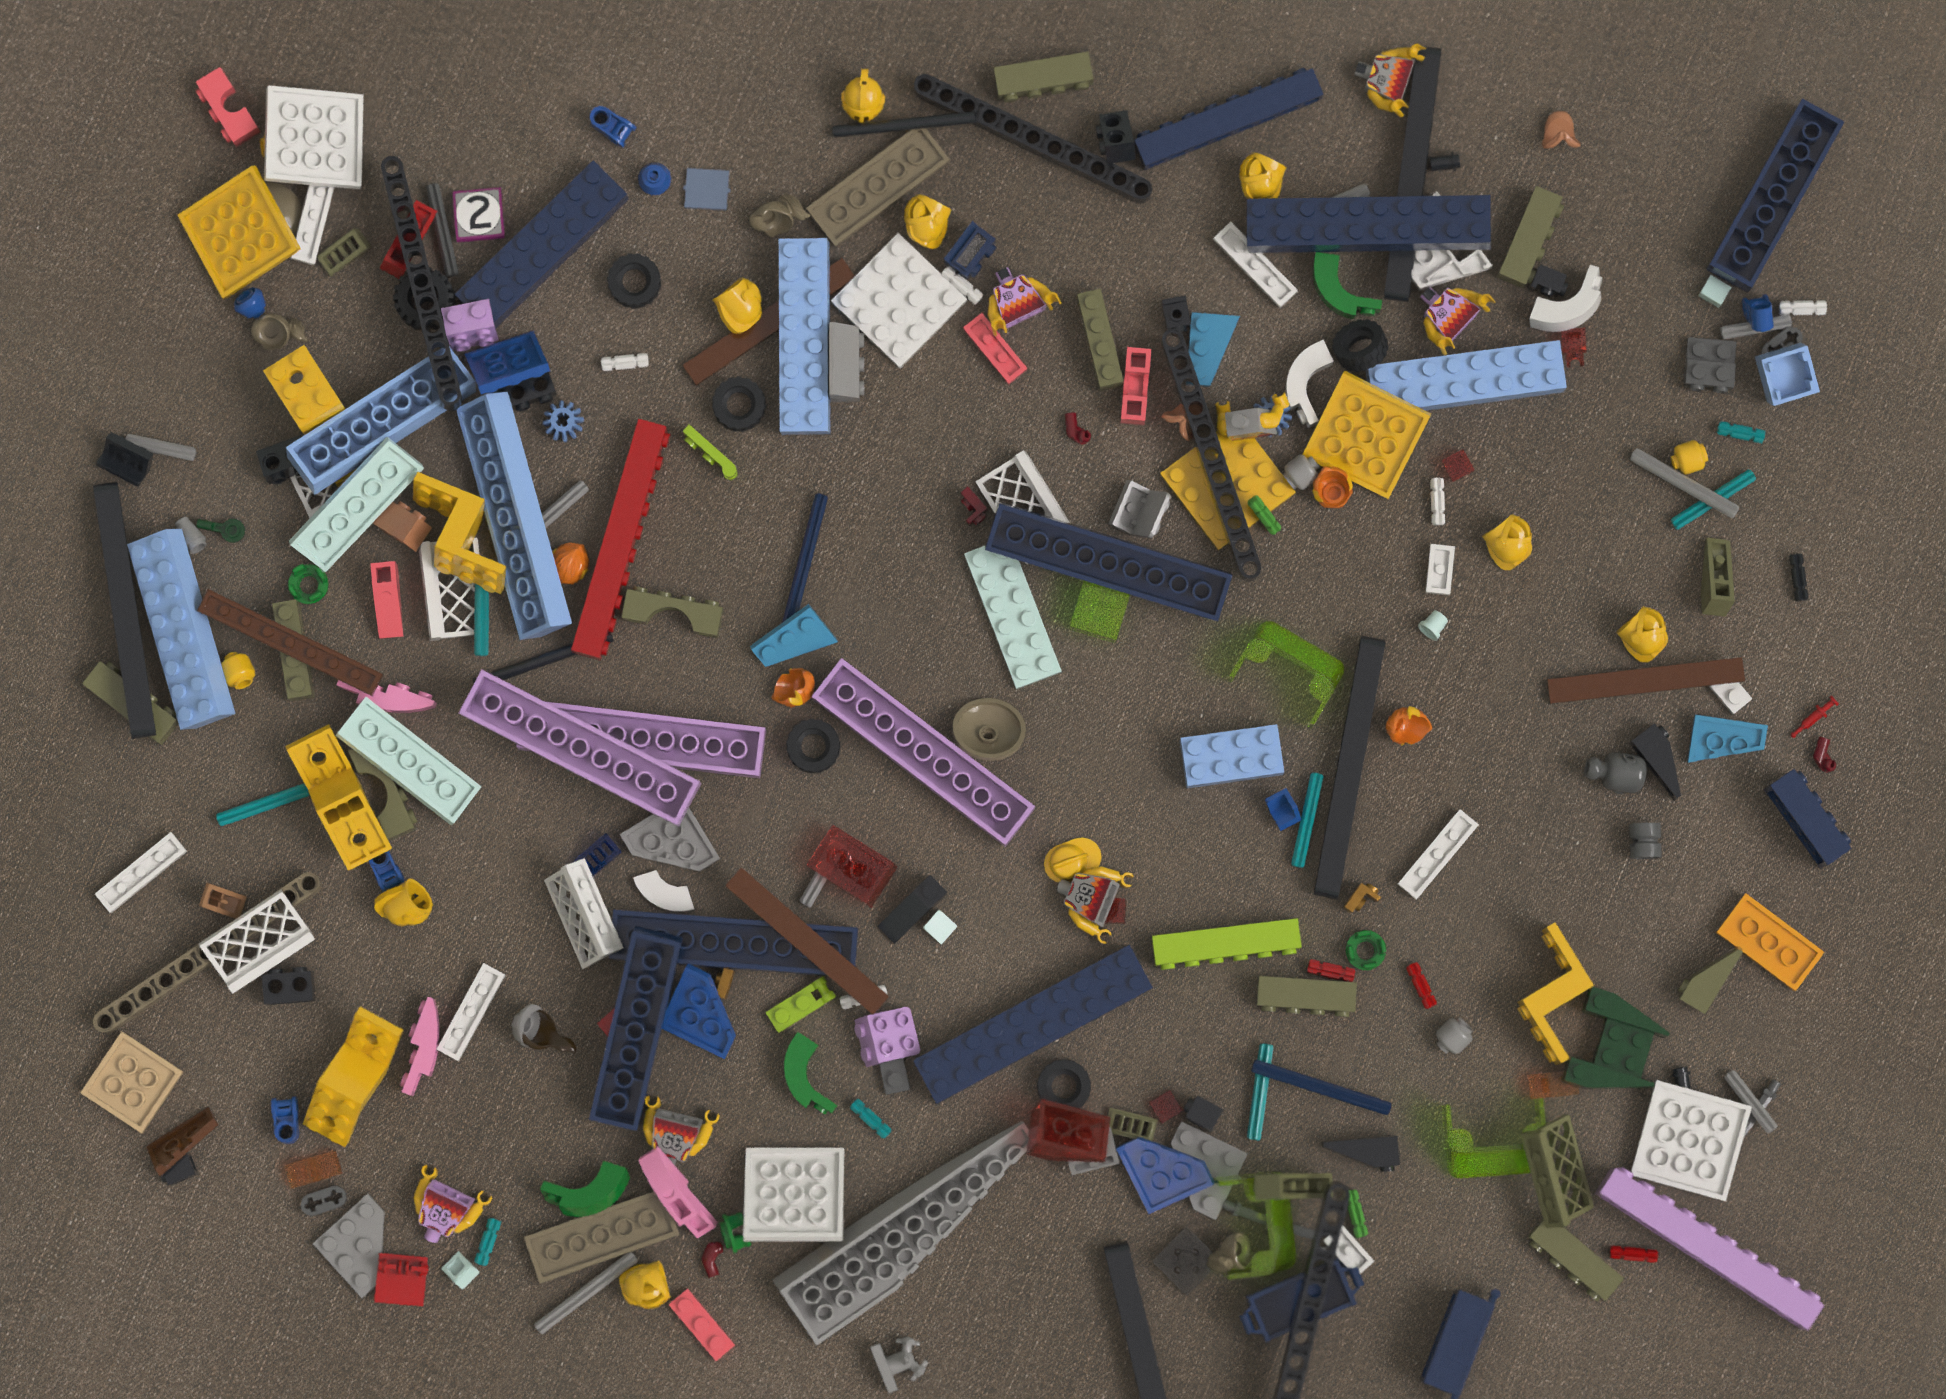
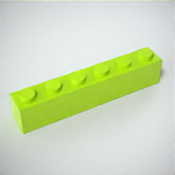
(1225, 943)

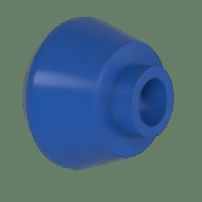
(660, 181)
(250, 303)

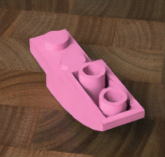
(396, 699)
(427, 1036)
(674, 1194)

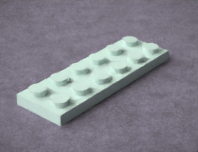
(356, 504)
(1013, 616)
(408, 761)

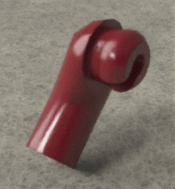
(1075, 432)
(1821, 756)
(709, 1256)

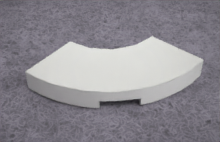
(663, 894)

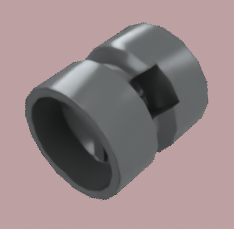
(1645, 840)

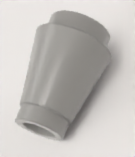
(194, 538)

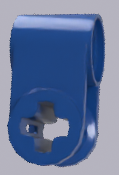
(612, 126)
(1758, 313)
(386, 871)
(285, 1118)

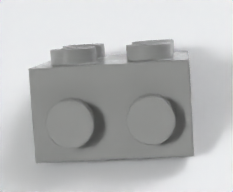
(1139, 510)

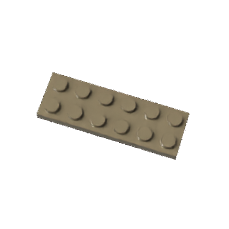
(877, 185)
(600, 1236)

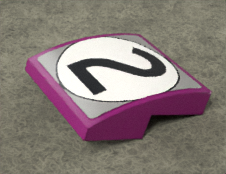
(478, 214)

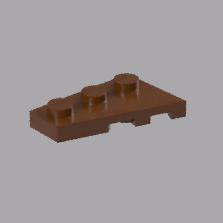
(180, 1140)

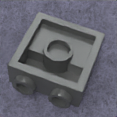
(1710, 365)

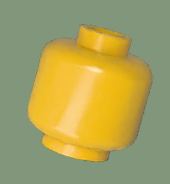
(1689, 457)
(238, 670)

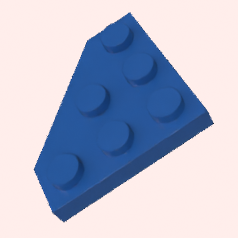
(699, 1013)
(1162, 1173)

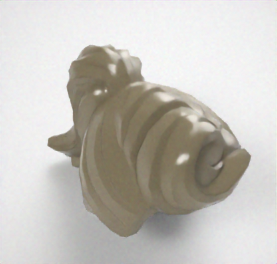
(778, 215)
(275, 331)
(1232, 1254)

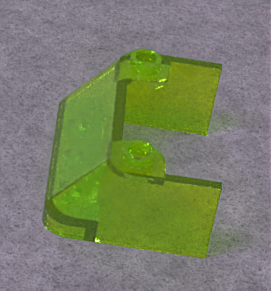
(1276, 638)
(1472, 1162)
(1280, 1231)

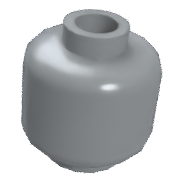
(1301, 472)
(1454, 1036)

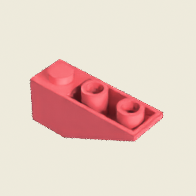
(387, 599)

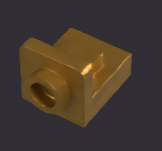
(1357, 901)
(723, 982)

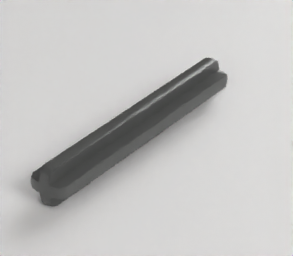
(442, 230)

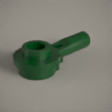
(231, 530)

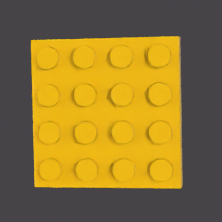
(239, 232)
(1367, 434)
(1251, 474)

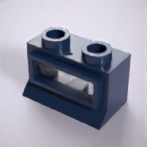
(970, 251)

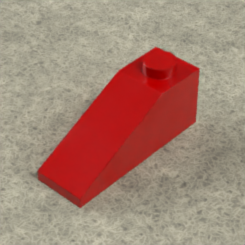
(394, 261)

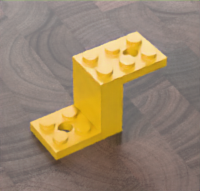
(309, 401)
(464, 521)
(338, 797)
(1554, 994)
(352, 1077)

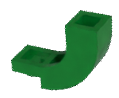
(1333, 294)
(795, 1070)
(592, 1198)

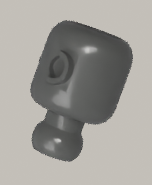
(1618, 772)

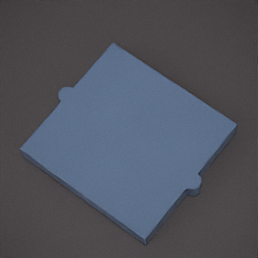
(706, 189)

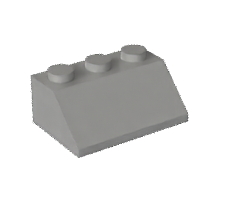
(845, 362)

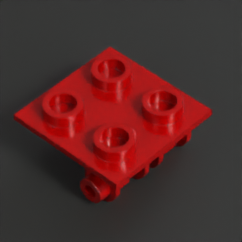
(401, 1279)

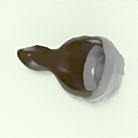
(538, 1031)

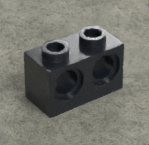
(1116, 137)
(531, 395)
(273, 454)
(288, 993)
(1202, 1112)

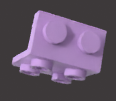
(469, 325)
(887, 1036)

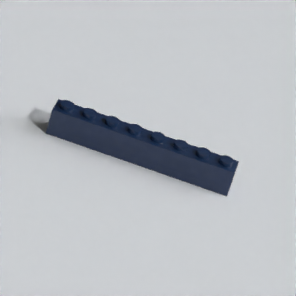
(1228, 118)

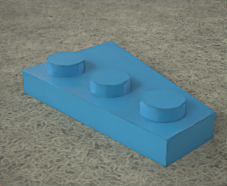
(1208, 343)
(793, 637)
(1722, 737)

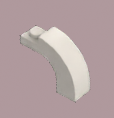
(1568, 314)
(1306, 365)

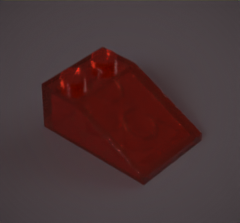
(852, 866)
(1067, 1133)

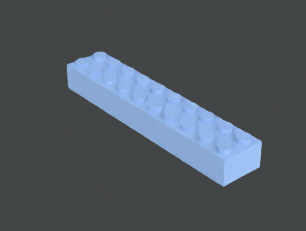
(513, 515)

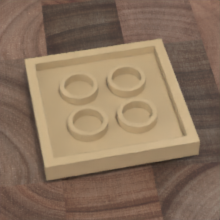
(132, 1082)

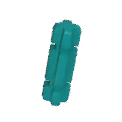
(1740, 432)
(870, 1118)
(487, 1241)

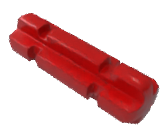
(1331, 970)
(1421, 985)
(1633, 1254)

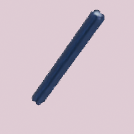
(806, 555)
(1321, 1087)

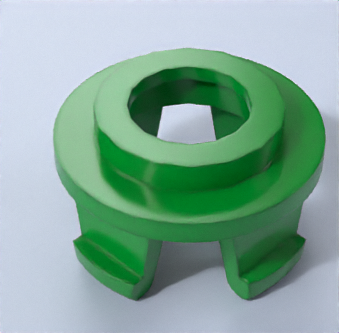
(299, 573)
(1379, 950)
(726, 1226)

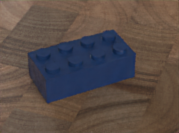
(1807, 818)

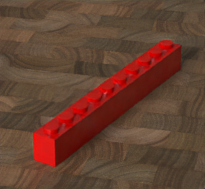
(620, 539)

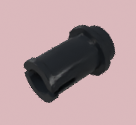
(1445, 162)
(1681, 1077)

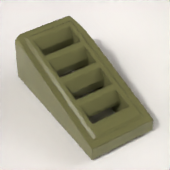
(357, 252)
(1151, 1127)

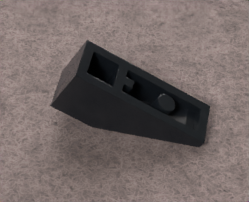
(1657, 753)
(912, 909)
(1374, 1152)

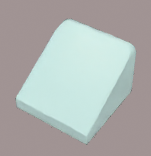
(1714, 291)
(940, 927)
(460, 1270)

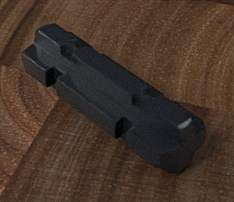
(1798, 577)

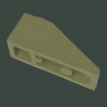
(1717, 578)
(1707, 982)

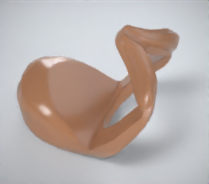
(1557, 128)
(1178, 415)

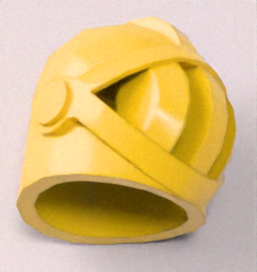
(863, 98)
(1261, 177)
(926, 221)
(739, 305)
(1509, 542)
(1644, 634)
(402, 907)
(645, 1285)

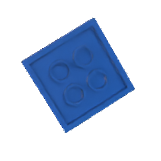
(507, 362)

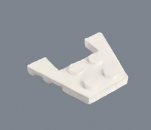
(1441, 266)

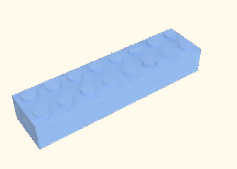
(804, 336)
(1474, 376)
(387, 412)
(179, 630)

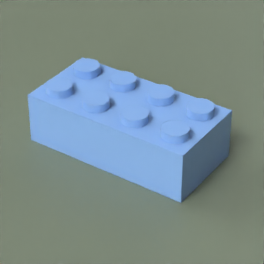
(1231, 756)

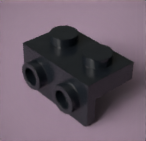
(125, 459)

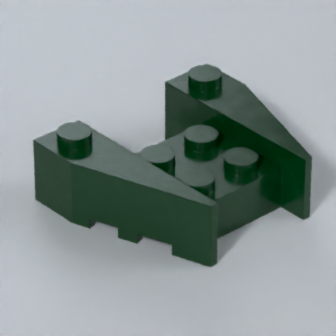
(1620, 1048)

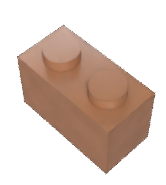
(403, 525)

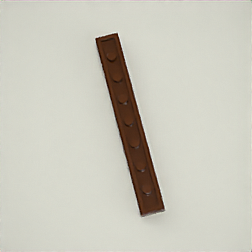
(735, 345)
(290, 642)
(1646, 680)
(807, 941)

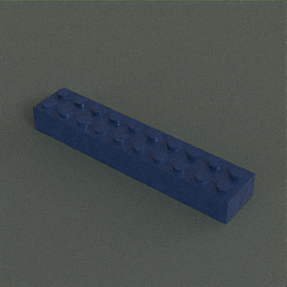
(1369, 224)
(1108, 561)
(733, 942)
(1033, 1024)

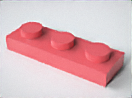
(995, 349)
(701, 1324)

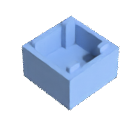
(1787, 374)

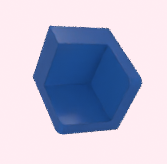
(1283, 809)

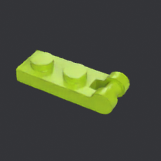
(710, 454)
(800, 1005)

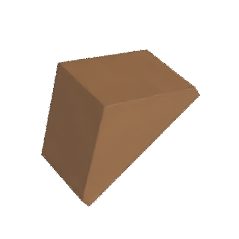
(222, 901)

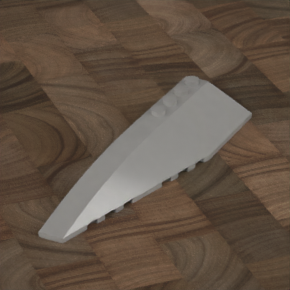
(889, 1242)

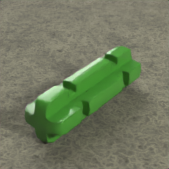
(1264, 515)
(1356, 1215)

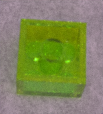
(1099, 611)

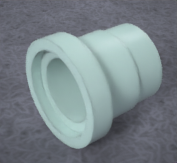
(1433, 625)

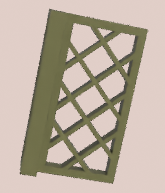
(1547, 1175)

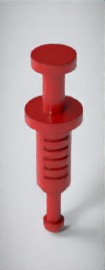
(1815, 716)

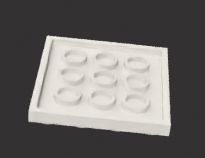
(313, 137)
(899, 300)
(1690, 1140)
(794, 1194)

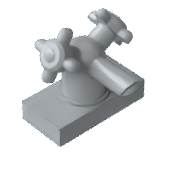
(898, 1362)

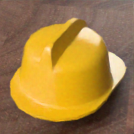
(1072, 858)

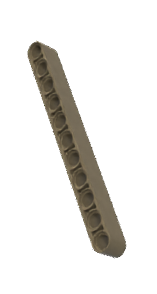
(198, 961)

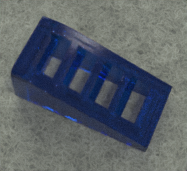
(608, 858)

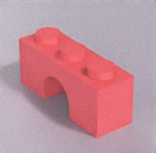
(237, 125)
(1135, 386)

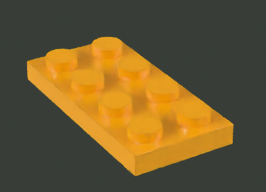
(1770, 942)

